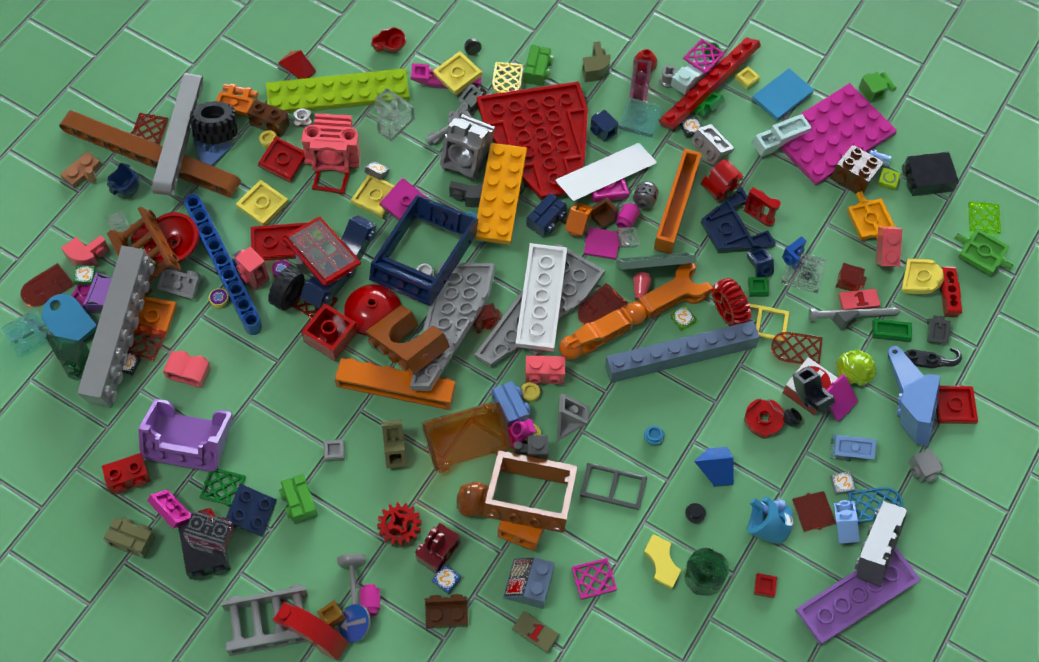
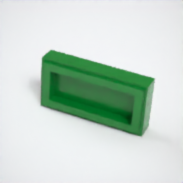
(892, 330)

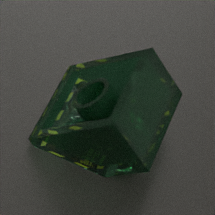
(71, 355)

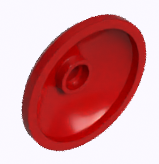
(176, 228)
(366, 315)

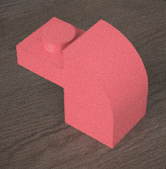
(80, 254)

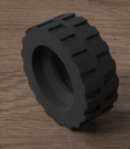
(286, 288)

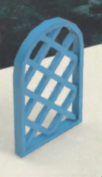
(875, 490)

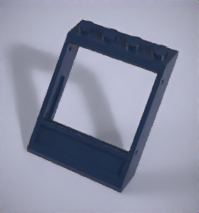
(412, 281)

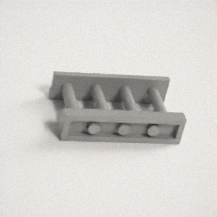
(259, 640)

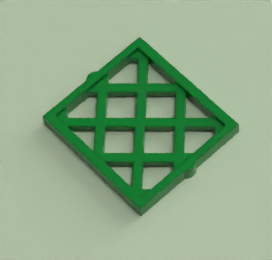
(208, 483)

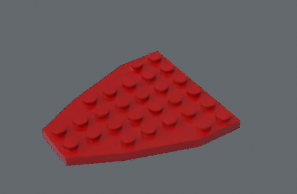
(546, 122)

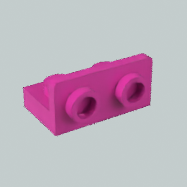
(169, 508)

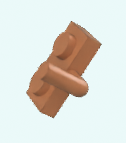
(81, 169)

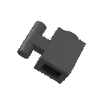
(536, 447)

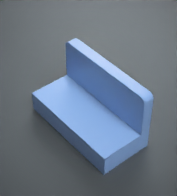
(854, 446)

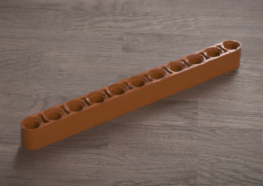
(147, 152)

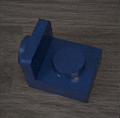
(762, 262)

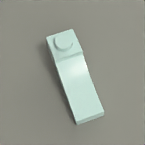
(688, 76)
(780, 134)

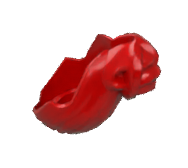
(389, 39)

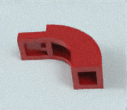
(312, 629)

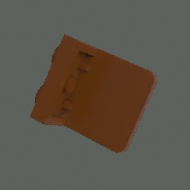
(856, 169)

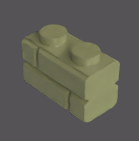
(129, 537)

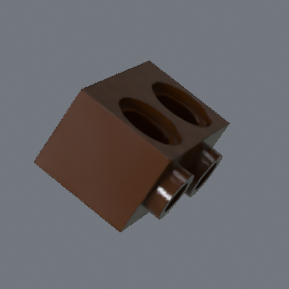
(268, 117)

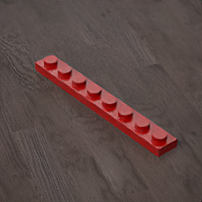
(709, 83)

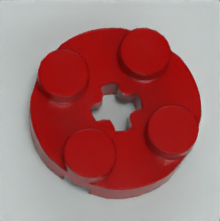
(764, 428)

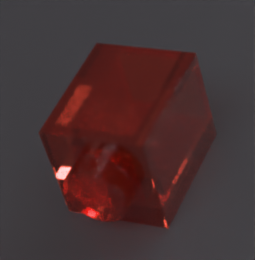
(850, 277)

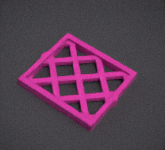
(710, 47)
(597, 592)

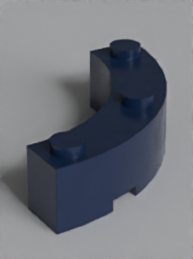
(357, 238)

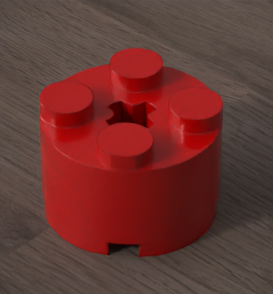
(722, 179)

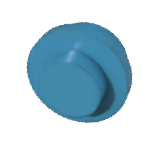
(653, 435)

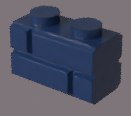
(546, 215)

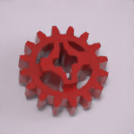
(405, 520)

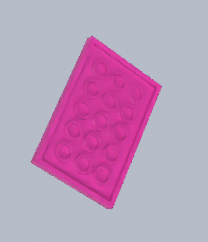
(836, 125)

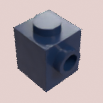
(604, 125)

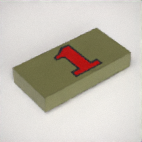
(535, 632)

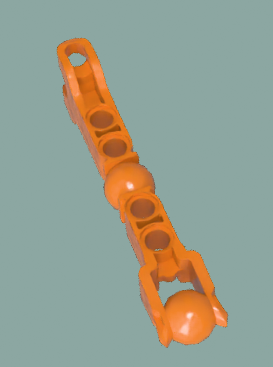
(599, 332)

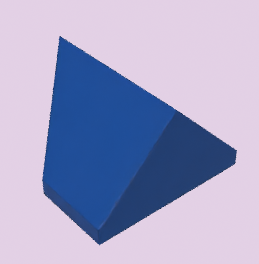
(717, 466)

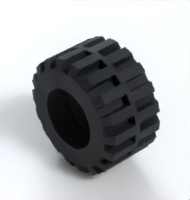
(213, 122)

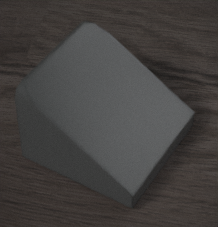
(845, 318)

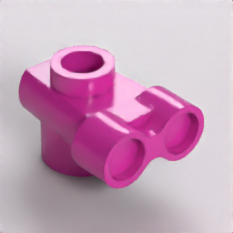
(520, 431)

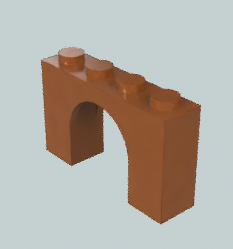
(412, 354)

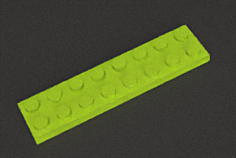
(336, 90)

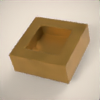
(331, 614)

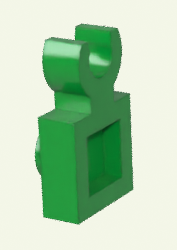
(711, 103)

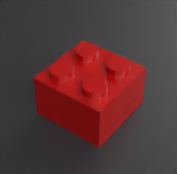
(329, 332)

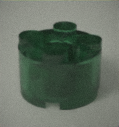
(700, 581)

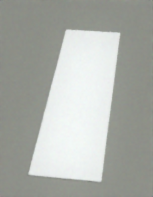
(605, 171)

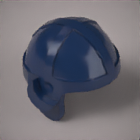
(123, 181)

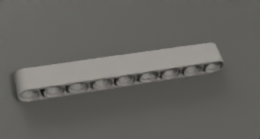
(177, 135)

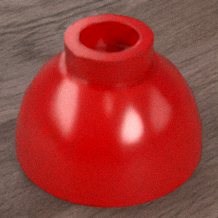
(647, 54)

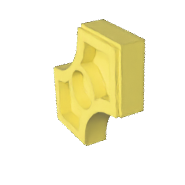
(665, 570)

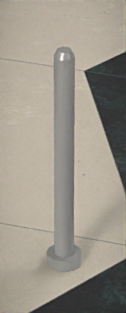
(814, 315)

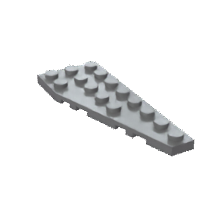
(578, 283)
(454, 314)

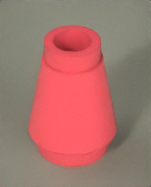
(641, 284)

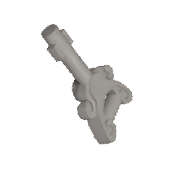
(434, 137)

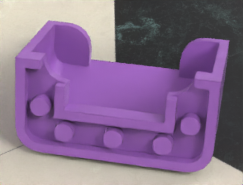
(182, 438)

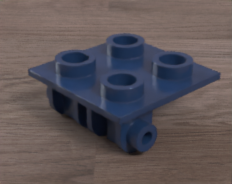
(251, 510)

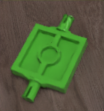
(983, 251)

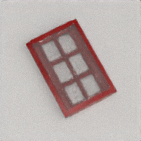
(322, 251)

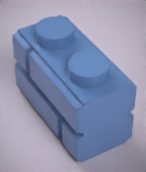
(511, 403)

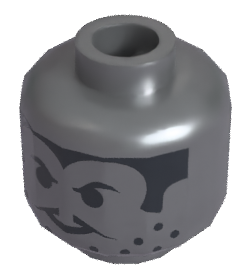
(645, 195)

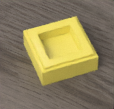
(747, 77)

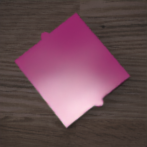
(601, 243)
(844, 397)

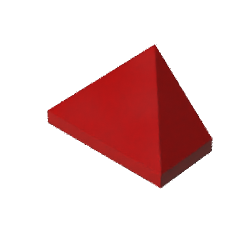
(297, 64)

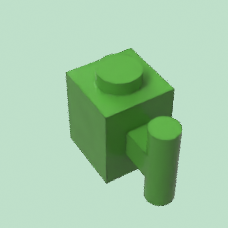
(875, 86)

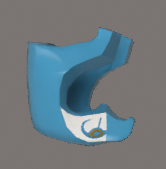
(775, 527)

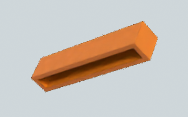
(677, 201)
(392, 384)

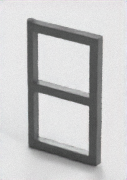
(610, 500)

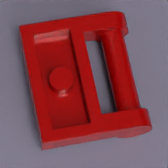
(756, 204)

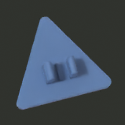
(211, 153)

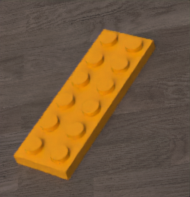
(500, 193)

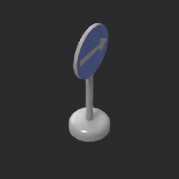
(357, 617)

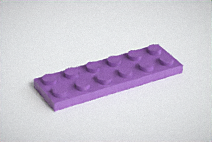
(854, 599)

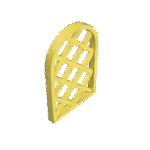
(514, 67)

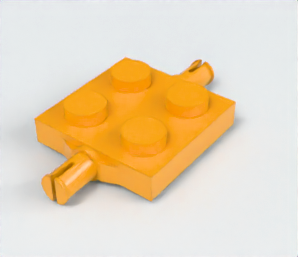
(869, 215)

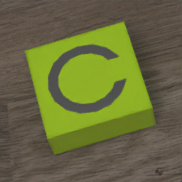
(888, 179)

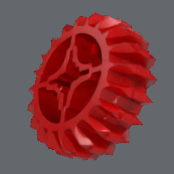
(731, 302)

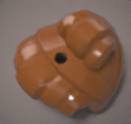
(472, 499)

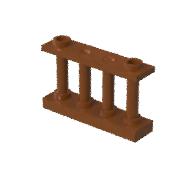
(148, 218)

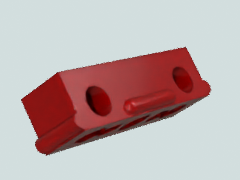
(951, 293)

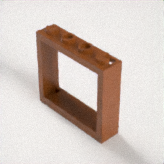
(534, 468)

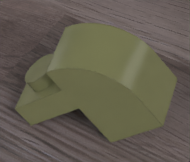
(597, 66)
(394, 444)

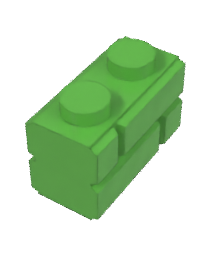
(537, 65)
(298, 498)

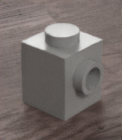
(925, 466)

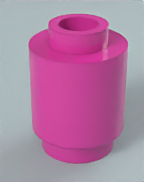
(627, 216)
(370, 598)

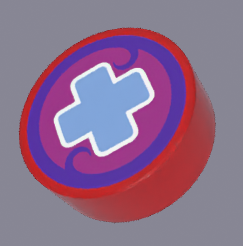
(278, 266)

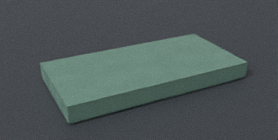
(655, 260)

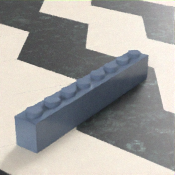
(681, 351)

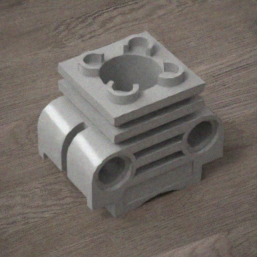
(466, 146)

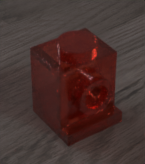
(487, 318)

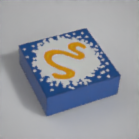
(446, 579)

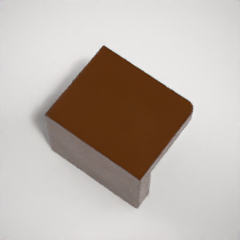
(604, 213)

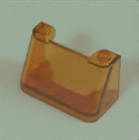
(465, 435)

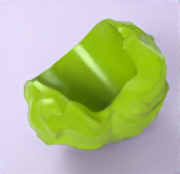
(857, 367)

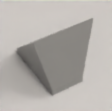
(571, 416)

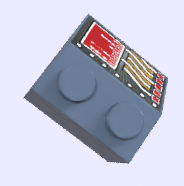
(529, 581)

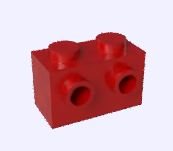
(126, 473)

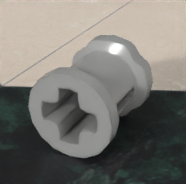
(667, 73)

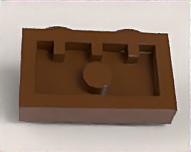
(446, 611)

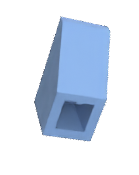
(846, 522)

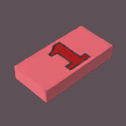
(859, 299)

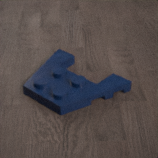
(728, 230)

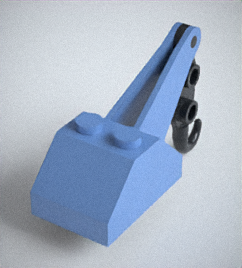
(918, 392)

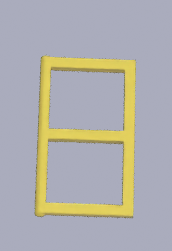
(772, 310)

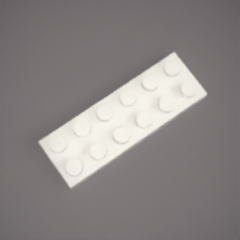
(541, 297)

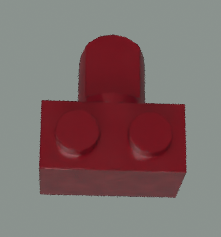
(438, 548)

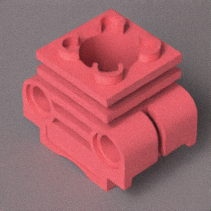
(331, 143)

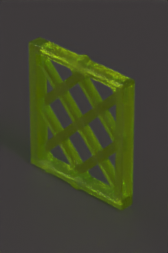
(983, 206)

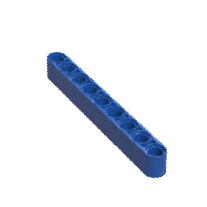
(225, 270)

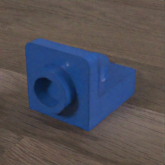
(793, 251)

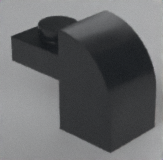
(810, 389)

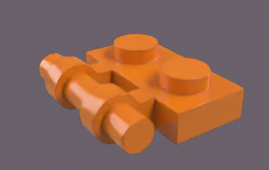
(240, 103)

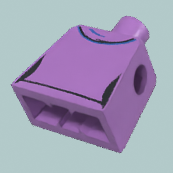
(97, 294)

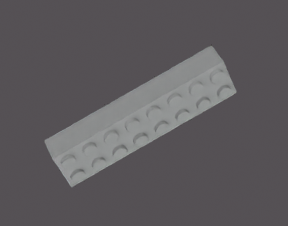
(116, 327)

